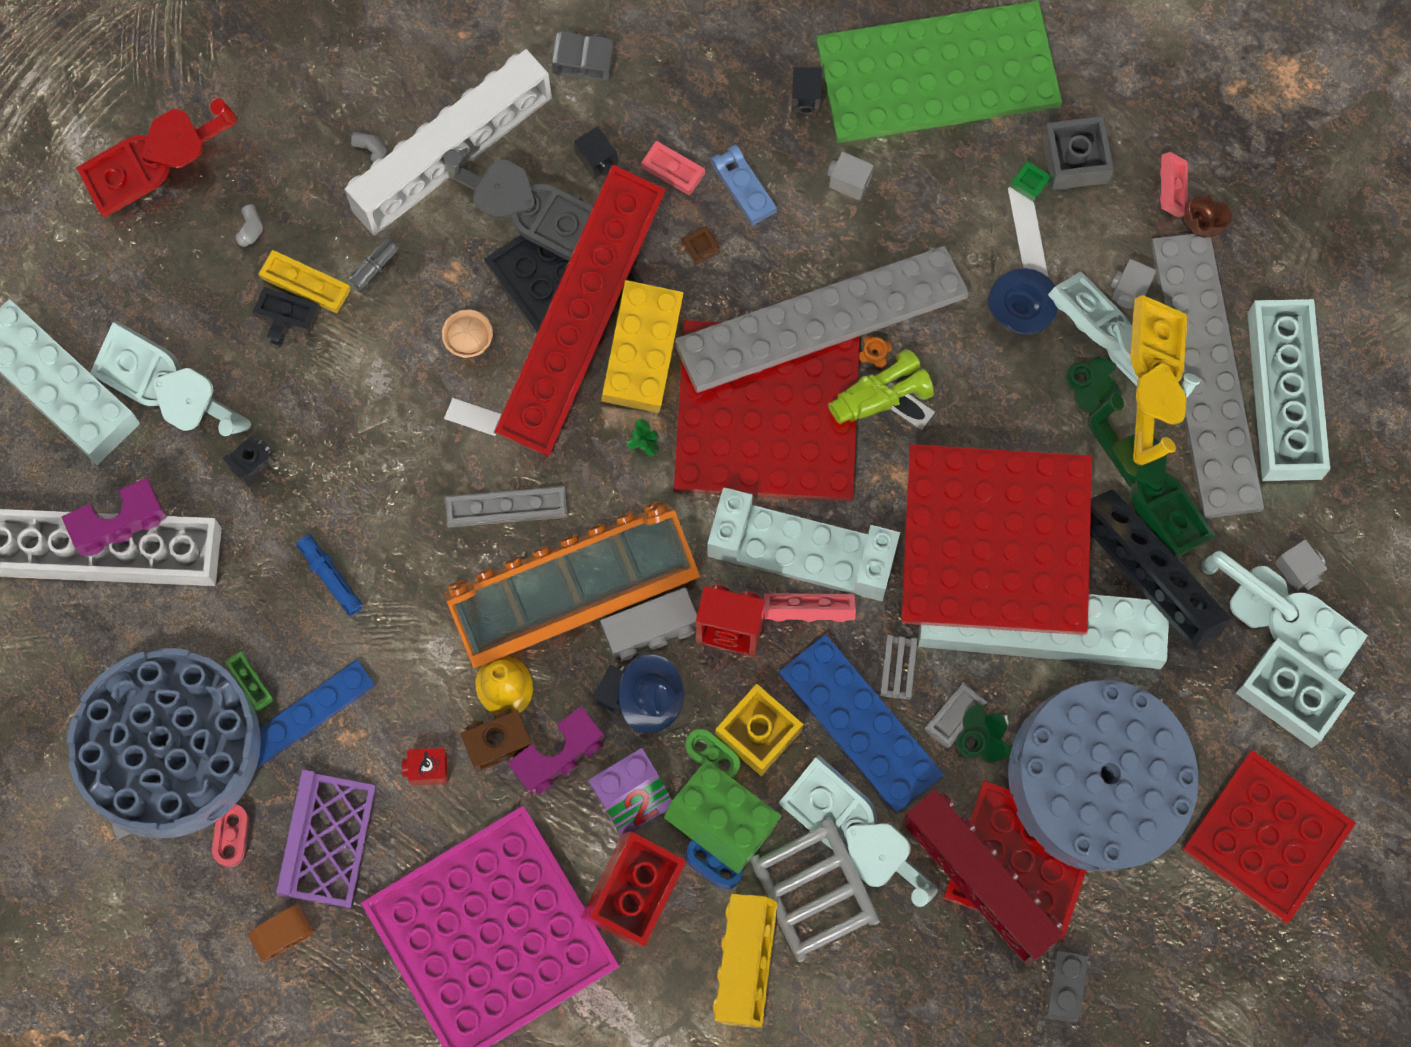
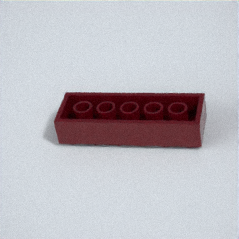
(982, 877)

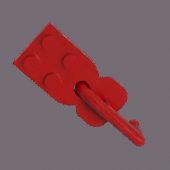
(122, 171)

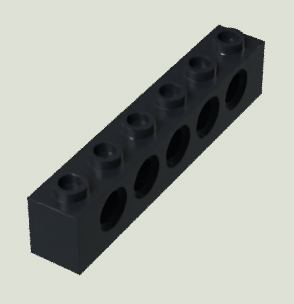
(1156, 570)

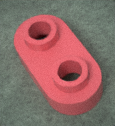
(230, 836)

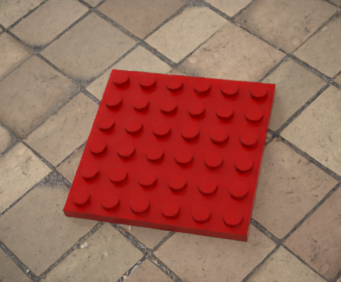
(770, 429)
(997, 540)

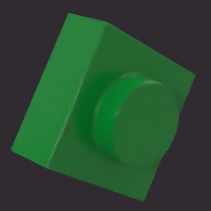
(1030, 181)

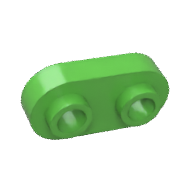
(715, 751)

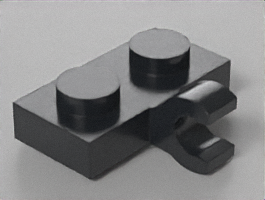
(284, 312)

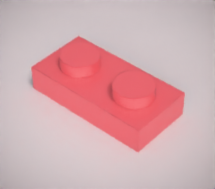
(672, 168)
(1174, 184)

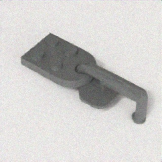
(506, 191)

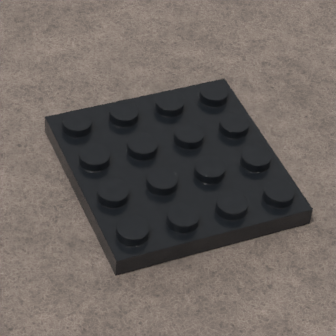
(532, 276)

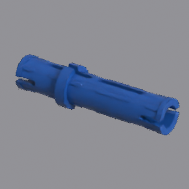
(323, 566)

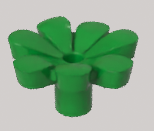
(643, 438)

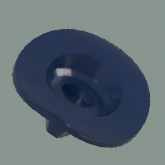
(1022, 301)
(650, 693)

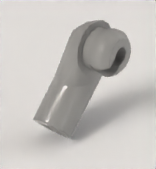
(371, 142)
(251, 229)

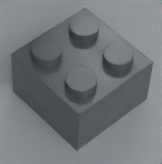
(1077, 153)

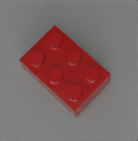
(730, 619)
(633, 889)

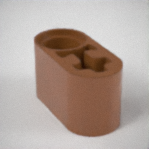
(280, 933)

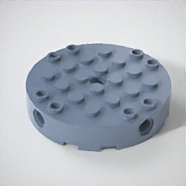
(1146, 768)
(172, 786)

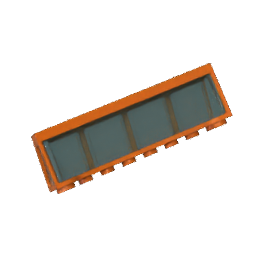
(571, 583)

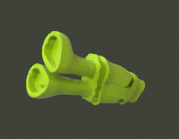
(872, 395)

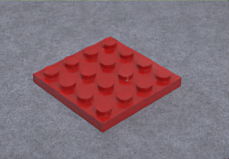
(1268, 837)
(1048, 878)

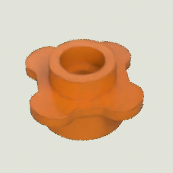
(873, 343)

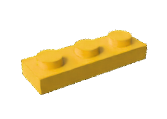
(304, 281)

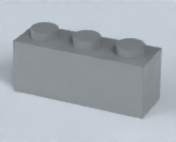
(650, 625)

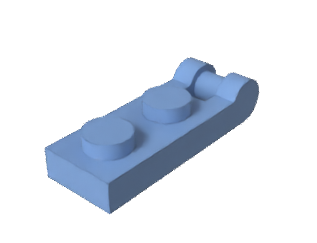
(743, 185)

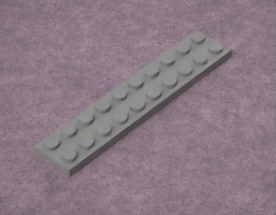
(820, 319)
(1215, 408)

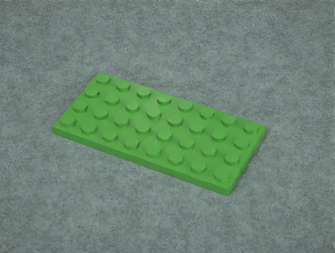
(938, 71)

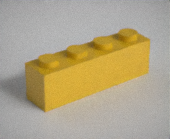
(745, 961)

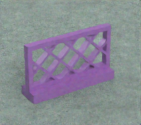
(298, 836)

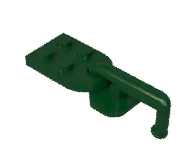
(1154, 493)

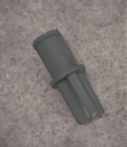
(373, 263)

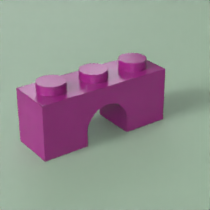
(139, 511)
(538, 771)

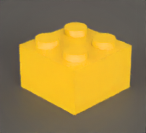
(759, 729)

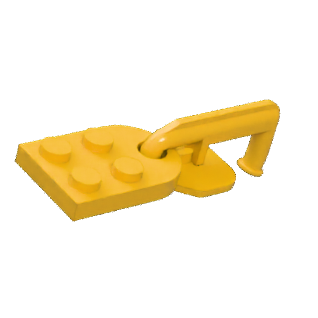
(1158, 362)

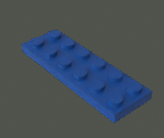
(861, 724)

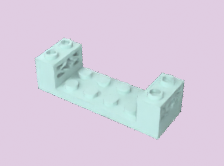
(801, 547)

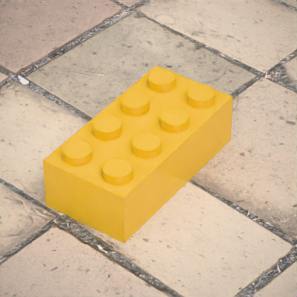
(642, 346)

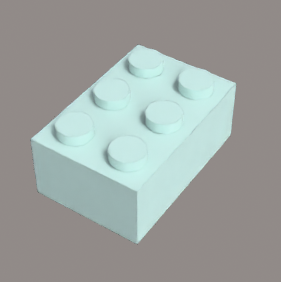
(1295, 693)

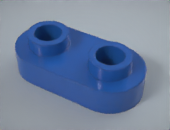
(711, 867)

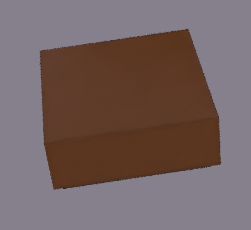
(700, 245)

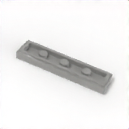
(506, 506)

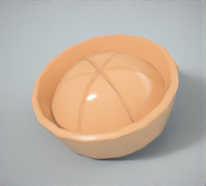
(467, 333)

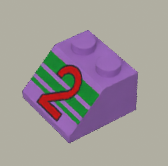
(631, 792)

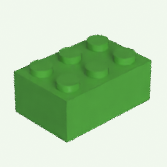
(722, 816)

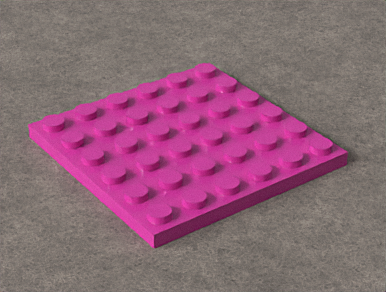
(489, 934)

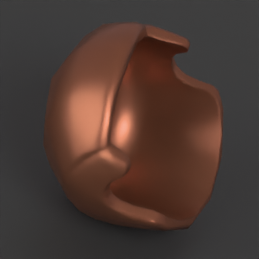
(1206, 217)

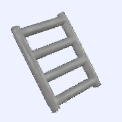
(854, 887)

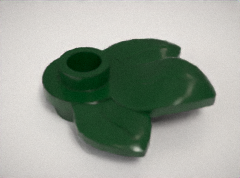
(1097, 385)
(986, 731)

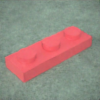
(809, 607)

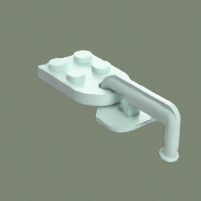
(1103, 323)
(156, 378)
(1264, 601)
(873, 847)

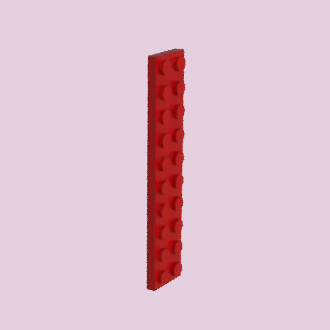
(579, 311)

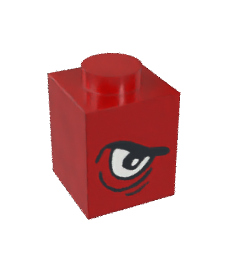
(426, 766)

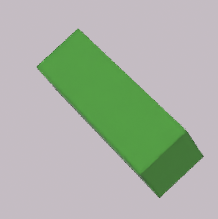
(249, 681)

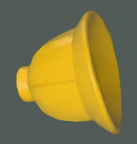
(504, 685)

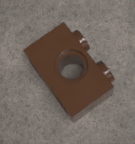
(486, 755)

